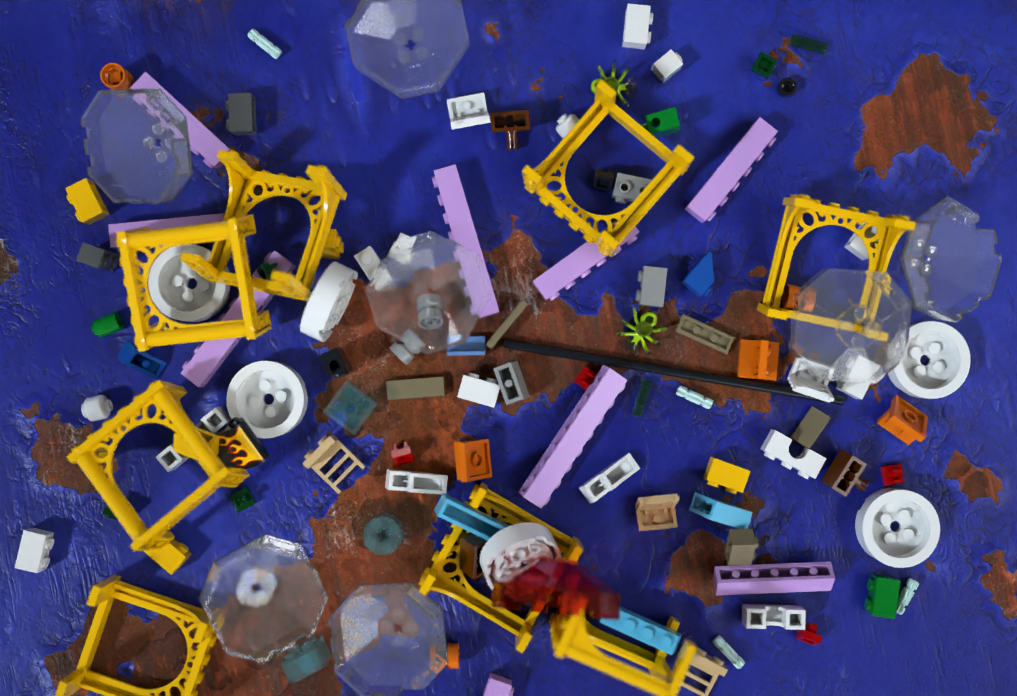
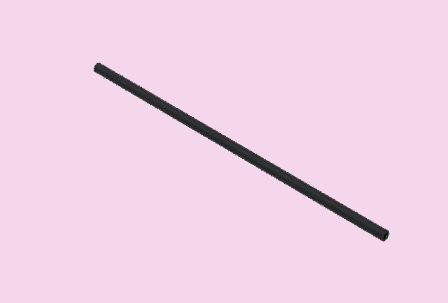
(662, 370)

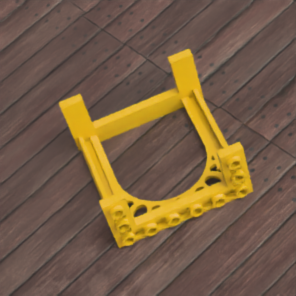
(540, 176)
(241, 185)
(888, 233)
(158, 334)
(95, 452)
(438, 580)
(103, 596)
(578, 637)

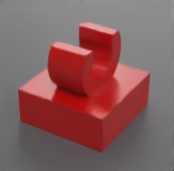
(585, 377)
(402, 455)
(892, 474)
(809, 635)

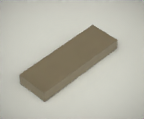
(506, 324)
(704, 334)
(415, 388)

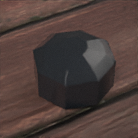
(786, 87)

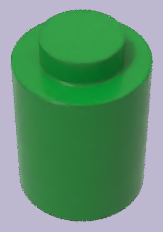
(107, 325)

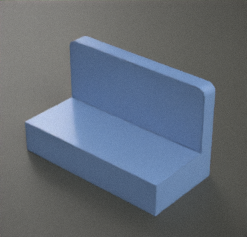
(474, 346)

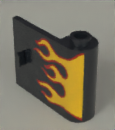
(240, 446)

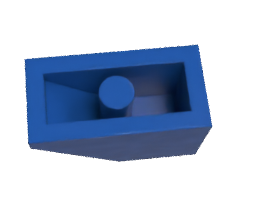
(701, 276)
(141, 361)

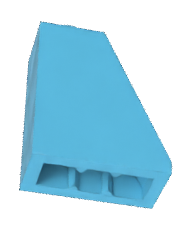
(720, 511)

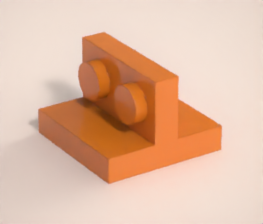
(758, 359)
(904, 421)
(472, 460)

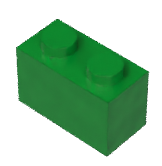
(882, 596)

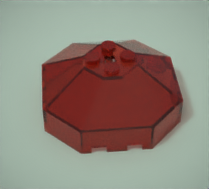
(557, 585)

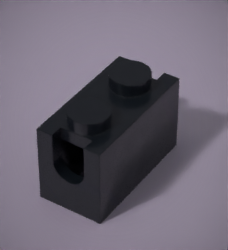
(336, 363)

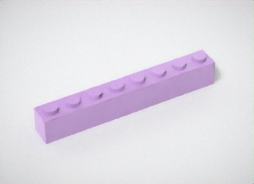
(460, 220)
(212, 353)
(573, 436)

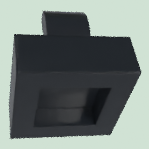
(603, 180)

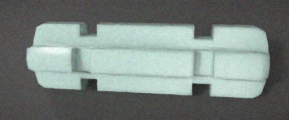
(264, 43)
(694, 397)
(906, 595)
(727, 650)

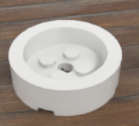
(170, 289)
(328, 301)
(947, 363)
(247, 401)
(911, 541)
(515, 545)

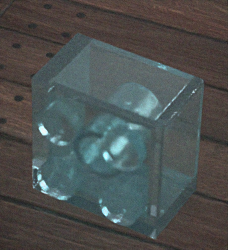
(351, 407)
(306, 659)

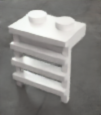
(468, 110)
(805, 383)

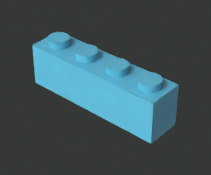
(468, 517)
(645, 630)

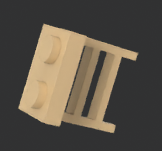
(327, 449)
(656, 512)
(708, 664)

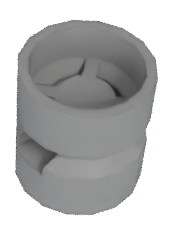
(429, 308)
(404, 351)

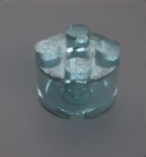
(373, 538)

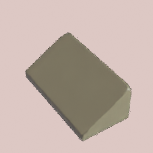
(810, 427)

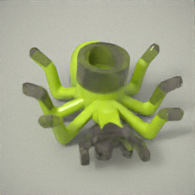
(627, 87)
(642, 329)

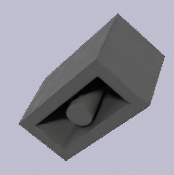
(241, 114)
(97, 257)

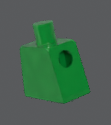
(668, 123)

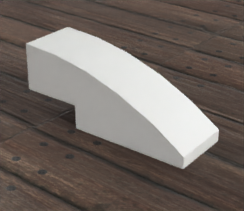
(609, 478)
(416, 481)

